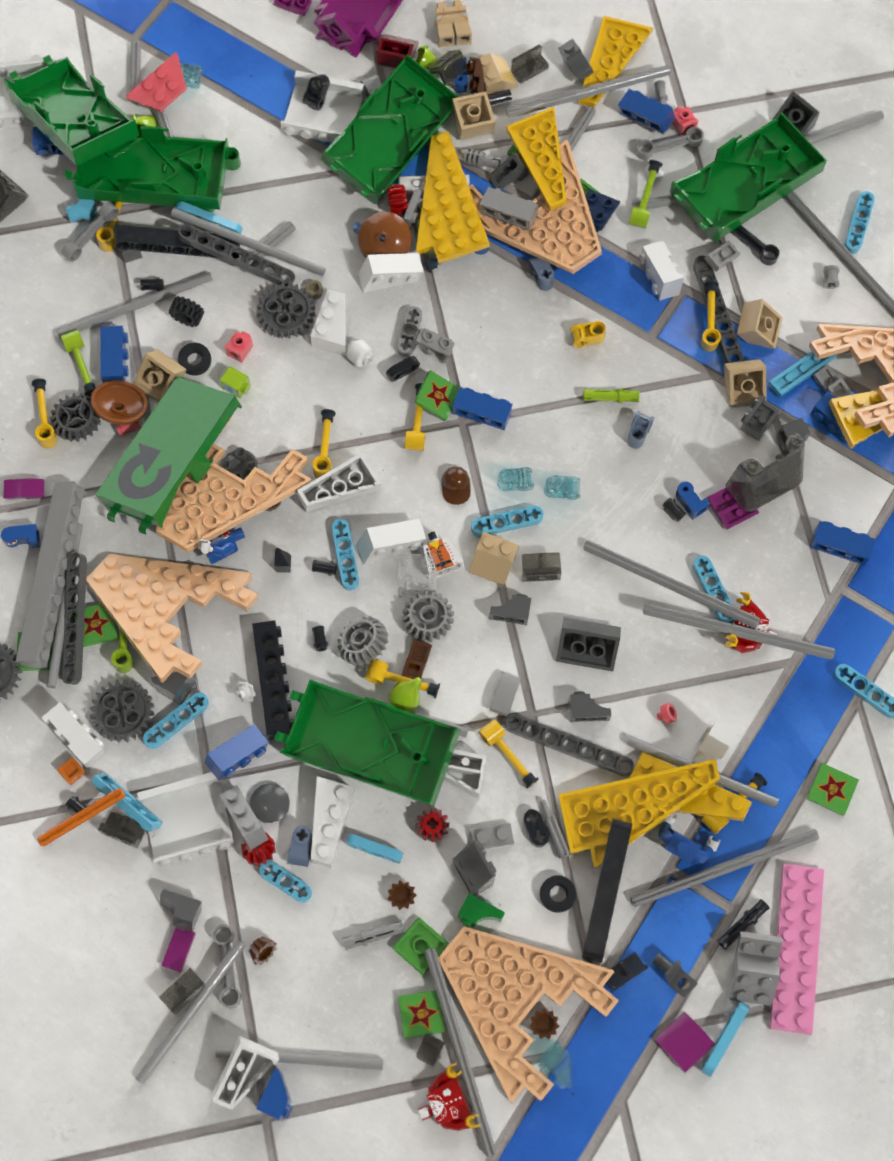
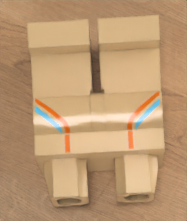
(452, 18)

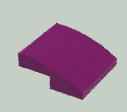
(728, 509)
(684, 1042)

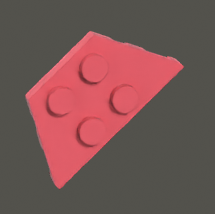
(161, 86)

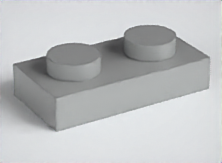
(416, 203)
(722, 256)
(493, 836)

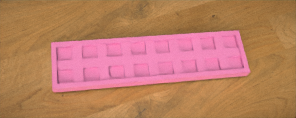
(798, 958)

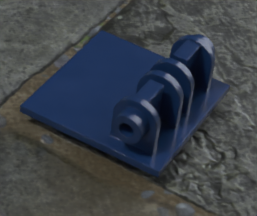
(600, 208)

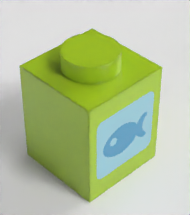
(235, 382)

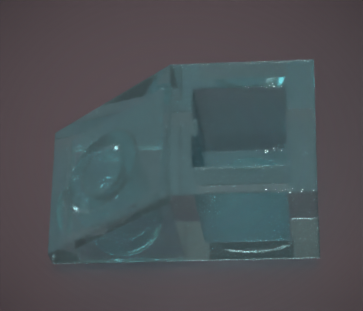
(559, 1064)

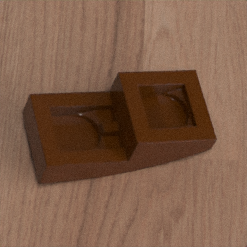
(416, 659)

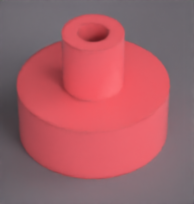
(667, 713)

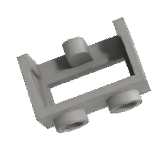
(434, 342)

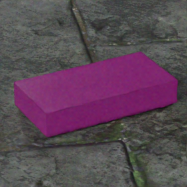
(178, 950)

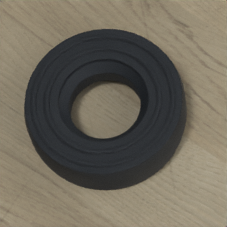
(197, 348)
(552, 905)

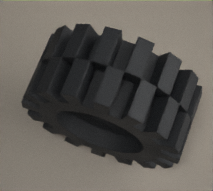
(186, 311)

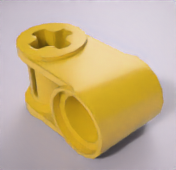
(585, 335)

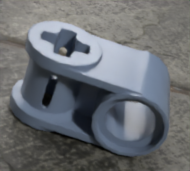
(542, 273)
(640, 427)
(300, 850)

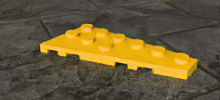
(612, 52)
(540, 150)
(844, 411)
(712, 802)

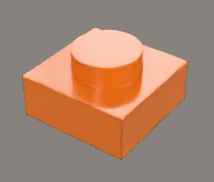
(71, 771)

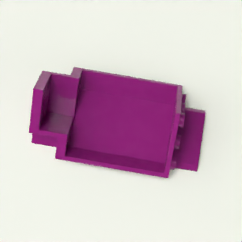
(353, 22)

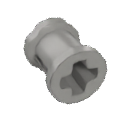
(831, 276)

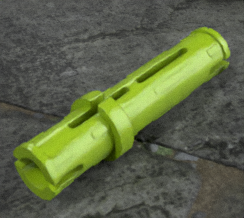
(611, 395)

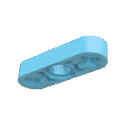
(374, 848)
(269, 878)

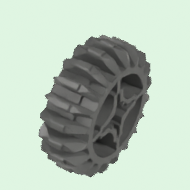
(77, 424)

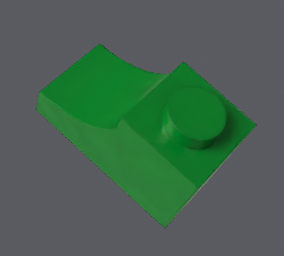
(476, 910)

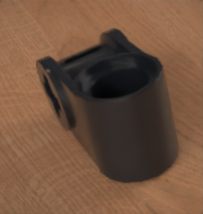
(314, 93)

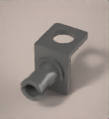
(673, 974)

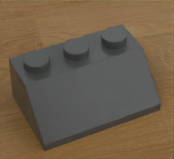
(588, 644)

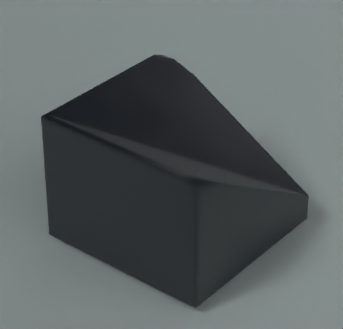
(282, 561)

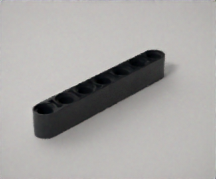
(161, 241)
(607, 890)

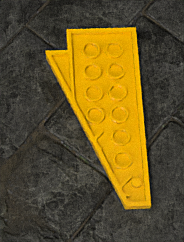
(448, 211)
(637, 800)

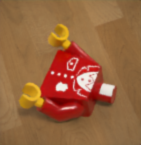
(744, 645)
(448, 1103)

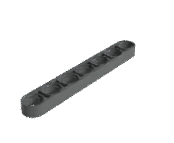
(230, 248)
(723, 318)
(78, 626)
(579, 744)

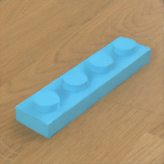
(798, 373)
(129, 804)

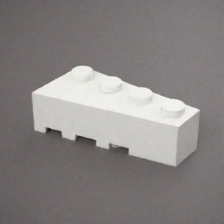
(340, 484)
(331, 813)

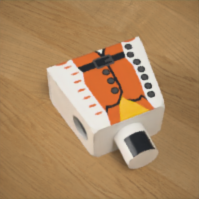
(447, 556)

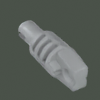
(477, 158)

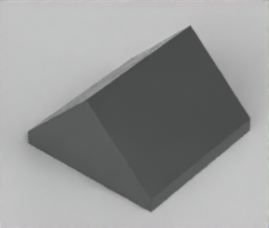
(799, 113)
(175, 687)

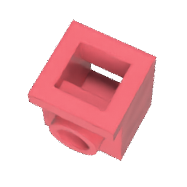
(684, 119)
(236, 350)

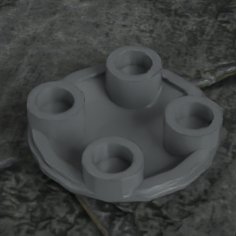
(239, 462)
(269, 803)

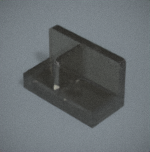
(529, 64)
(449, 66)
(541, 567)
(122, 829)
(626, 971)
(182, 991)
(430, 1050)

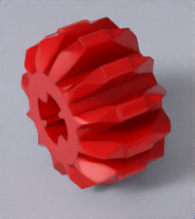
(397, 199)
(426, 829)
(260, 853)

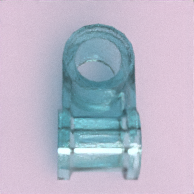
(191, 76)
(519, 479)
(564, 486)

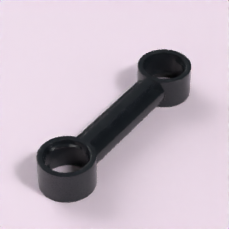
(757, 245)

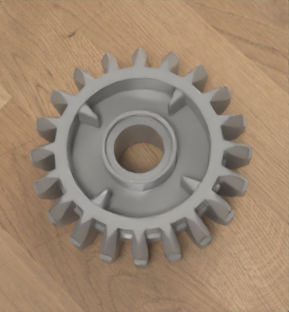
(424, 627)
(362, 641)

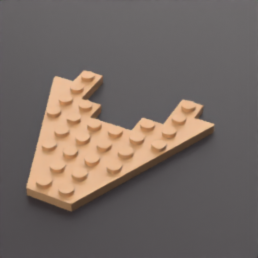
(557, 236)
(864, 345)
(226, 500)
(149, 592)
(501, 984)

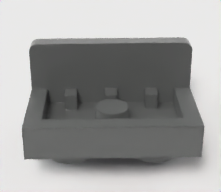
(759, 418)

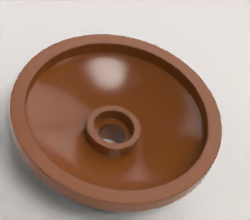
(390, 225)
(119, 402)

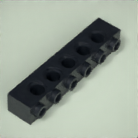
(262, 632)

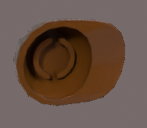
(456, 485)

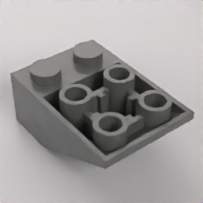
(474, 869)

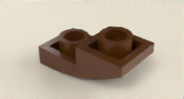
(475, 69)

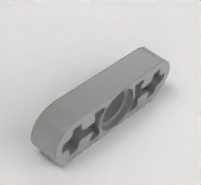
(408, 324)

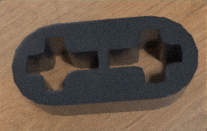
(402, 368)
(531, 830)

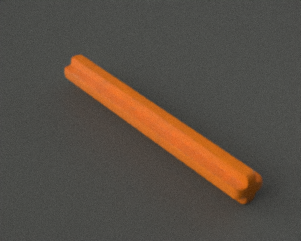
(81, 817)

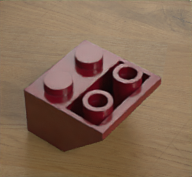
(393, 50)

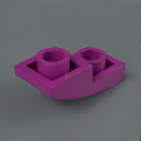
(295, 6)
(24, 488)

